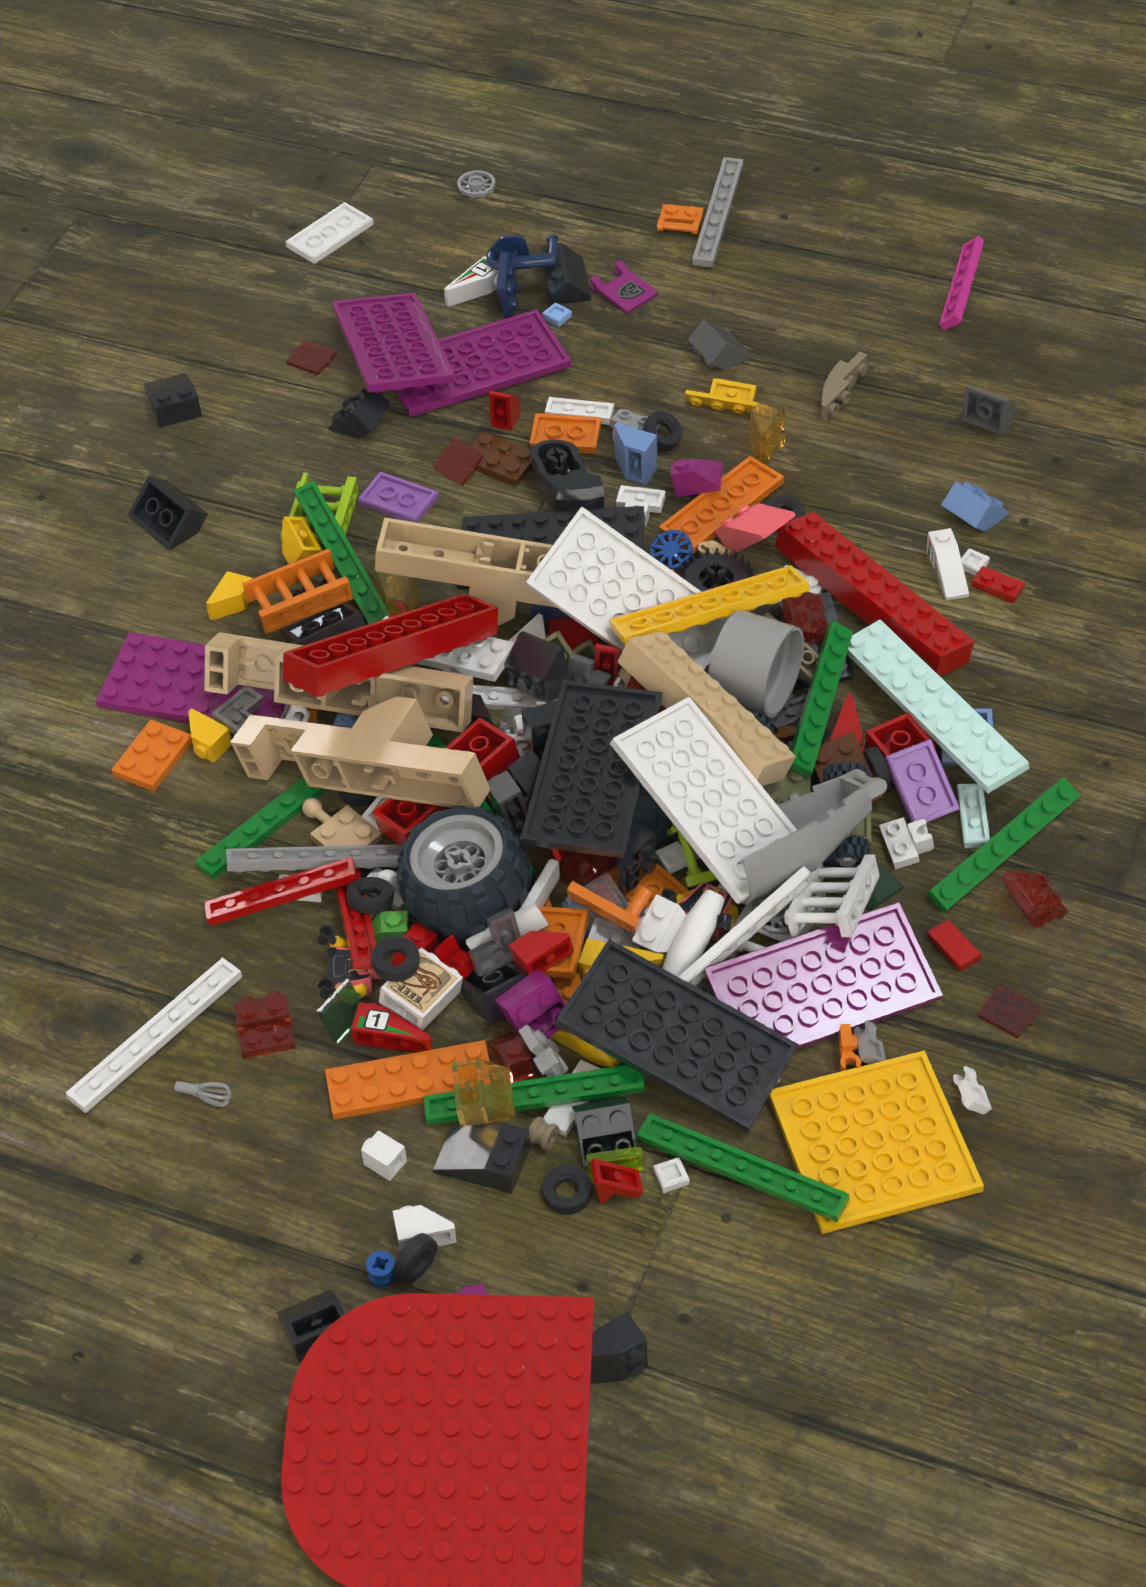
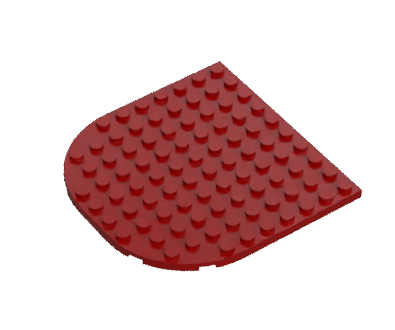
(444, 1442)

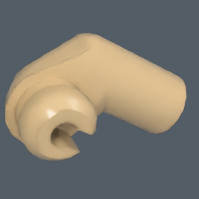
(712, 545)

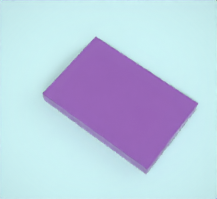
(397, 498)
(921, 782)

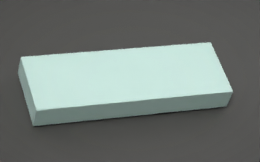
(973, 815)

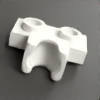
(635, 496)
(906, 842)

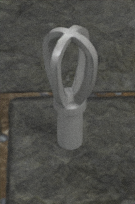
(200, 1091)

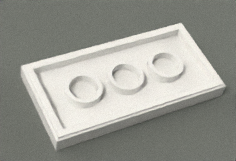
(329, 233)

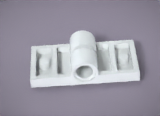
(479, 659)

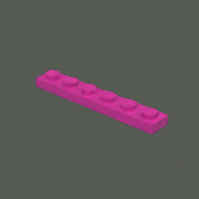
(961, 283)

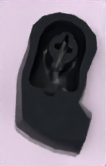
(563, 477)

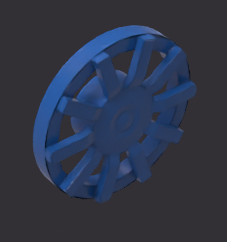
(671, 549)

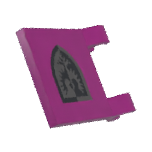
(625, 291)

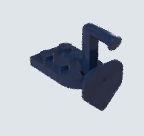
(511, 254)

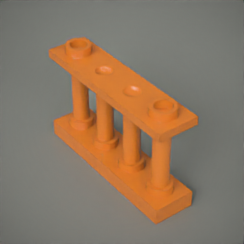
(303, 605)

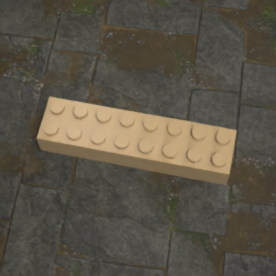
(668, 669)

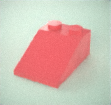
(751, 525)

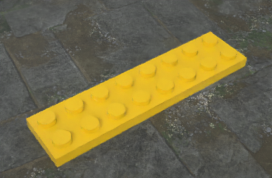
(711, 604)

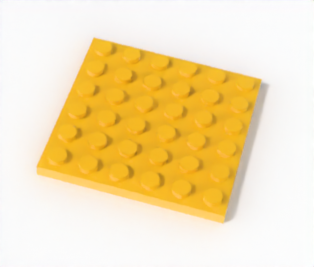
(878, 1137)

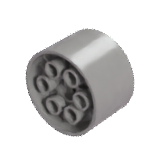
(757, 661)

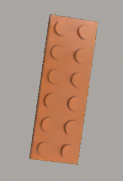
(741, 486)
(396, 1080)

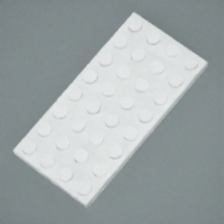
(603, 575)
(703, 790)

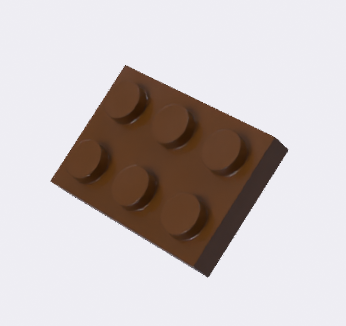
(502, 459)
(838, 750)

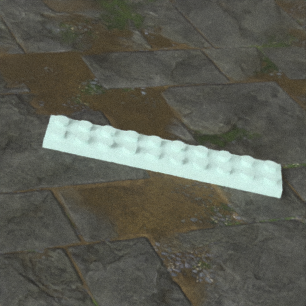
(936, 707)

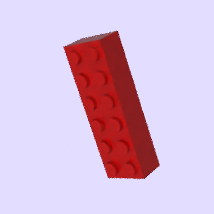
(494, 752)

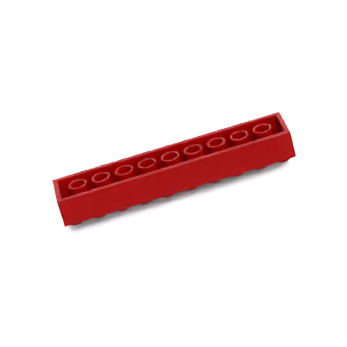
(873, 591)
(389, 644)

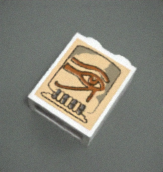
(424, 993)

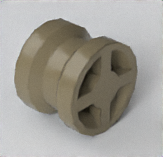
(543, 1133)

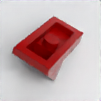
(452, 956)
(615, 1179)

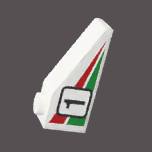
(471, 284)
(947, 564)

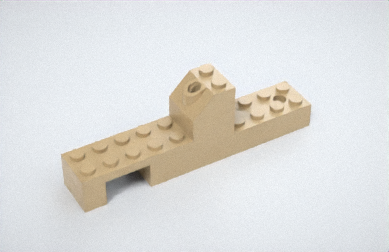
(487, 563)
(259, 664)
(376, 757)

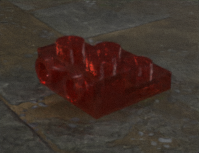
(583, 867)
(264, 1025)

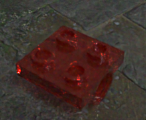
(807, 614)
(1034, 897)

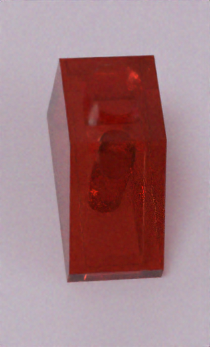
(514, 1054)

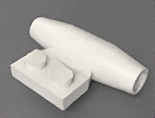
(679, 935)

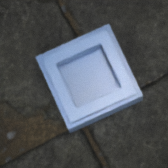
(557, 315)

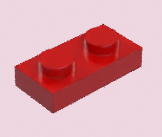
(998, 584)

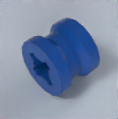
(377, 1275)

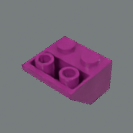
(532, 1003)

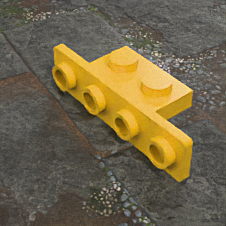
(726, 395)

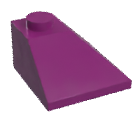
(696, 476)

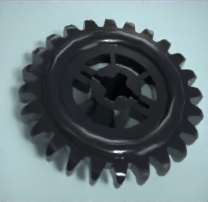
(708, 565)

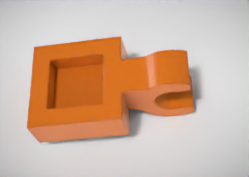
(847, 1045)

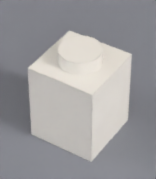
(383, 1155)

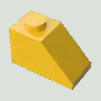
(298, 539)
(228, 596)
(208, 736)

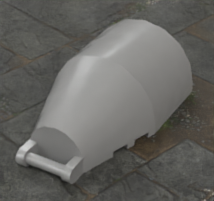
(822, 824)

